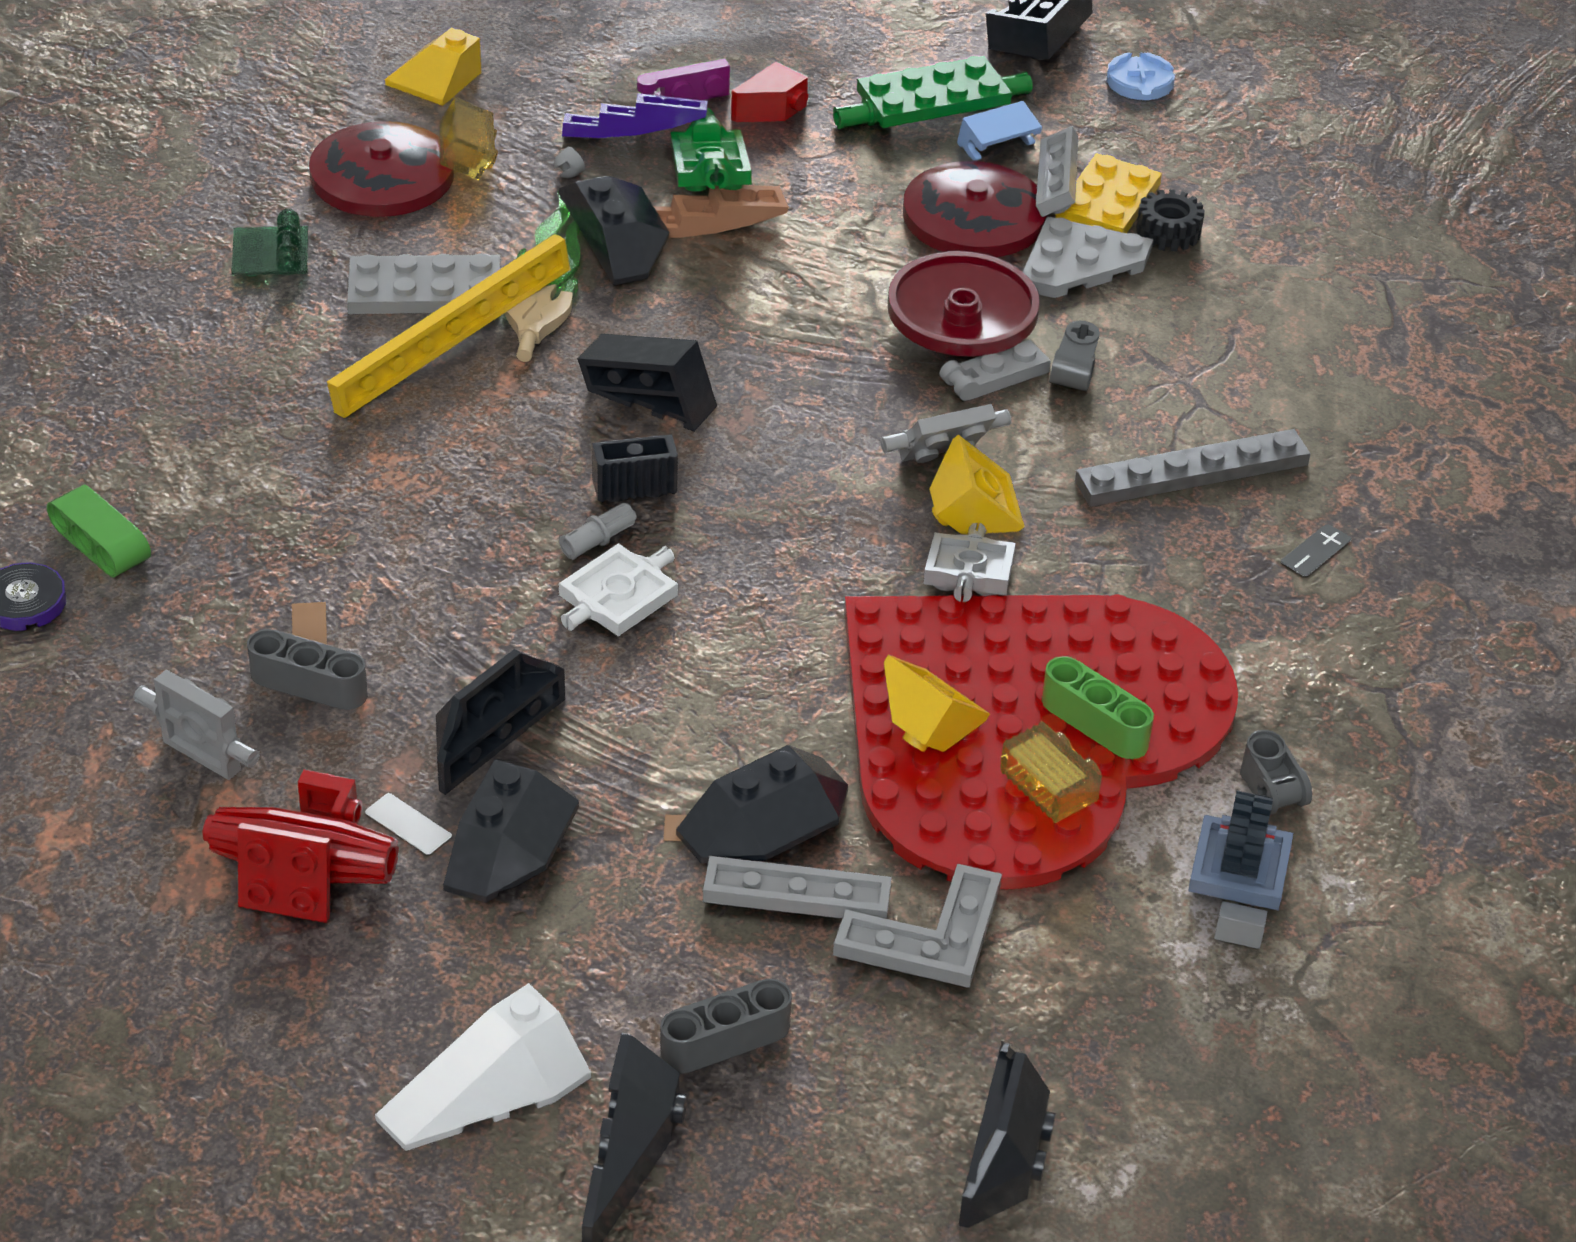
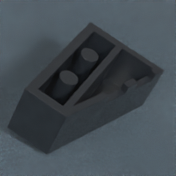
(1035, 26)
(650, 372)

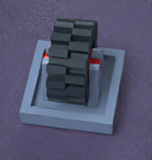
(1242, 855)

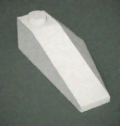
(501, 1063)

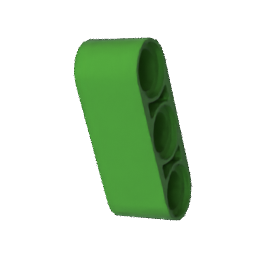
(98, 530)
(1097, 707)

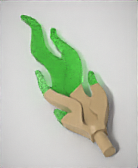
(539, 313)

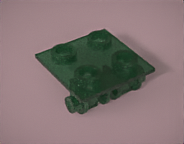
(271, 248)

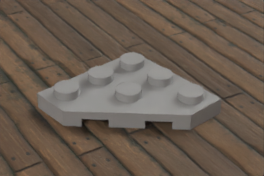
(1082, 254)

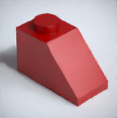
(770, 95)

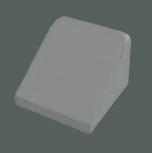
(1241, 925)

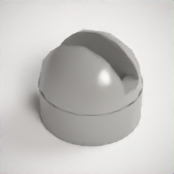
(569, 162)

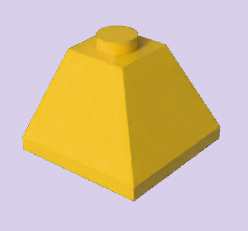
(440, 67)
(974, 490)
(928, 707)

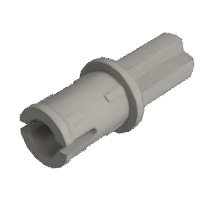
(597, 530)

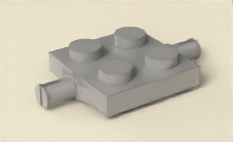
(935, 433)
(969, 563)
(197, 724)

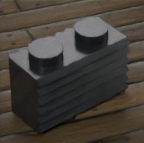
(634, 468)

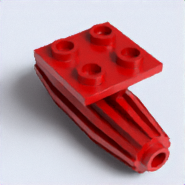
(295, 855)

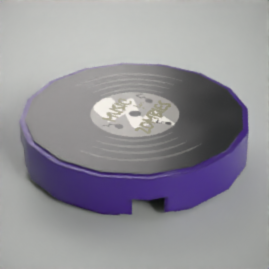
(30, 595)

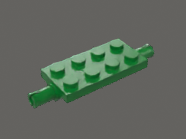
(930, 93)
(710, 156)

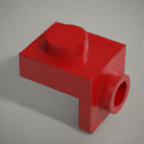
(329, 796)

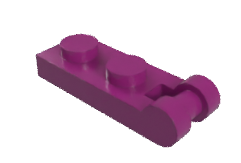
(690, 82)

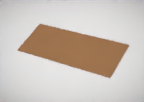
(310, 621)

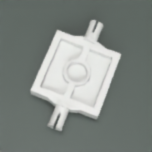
(618, 589)

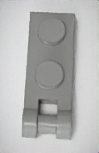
(995, 371)

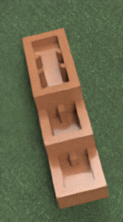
(722, 210)

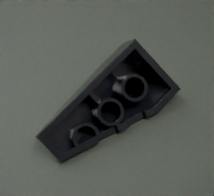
(634, 1135)

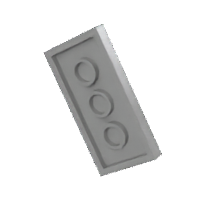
(413, 282)

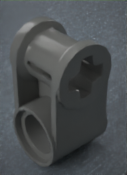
(1075, 357)
(1273, 771)

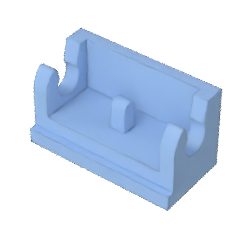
(996, 127)

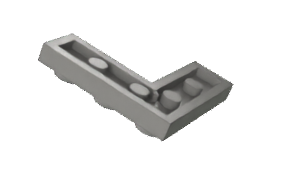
(938, 954)

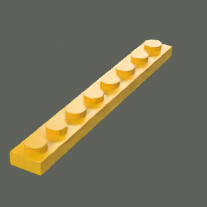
(448, 326)

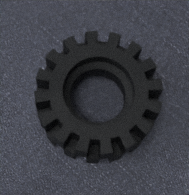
(1170, 219)

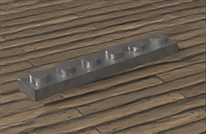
(1192, 467)

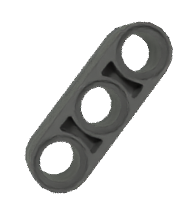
(307, 669)
(725, 1025)

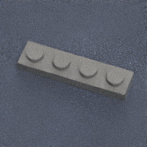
(1057, 172)
(794, 888)

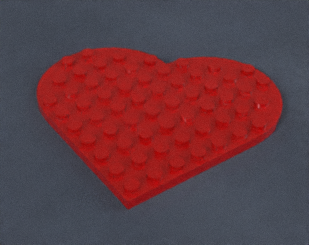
(996, 652)

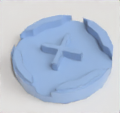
(1140, 77)

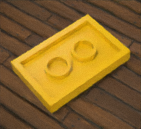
(1111, 193)

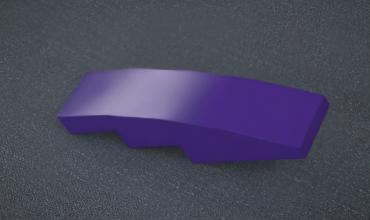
(650, 115)

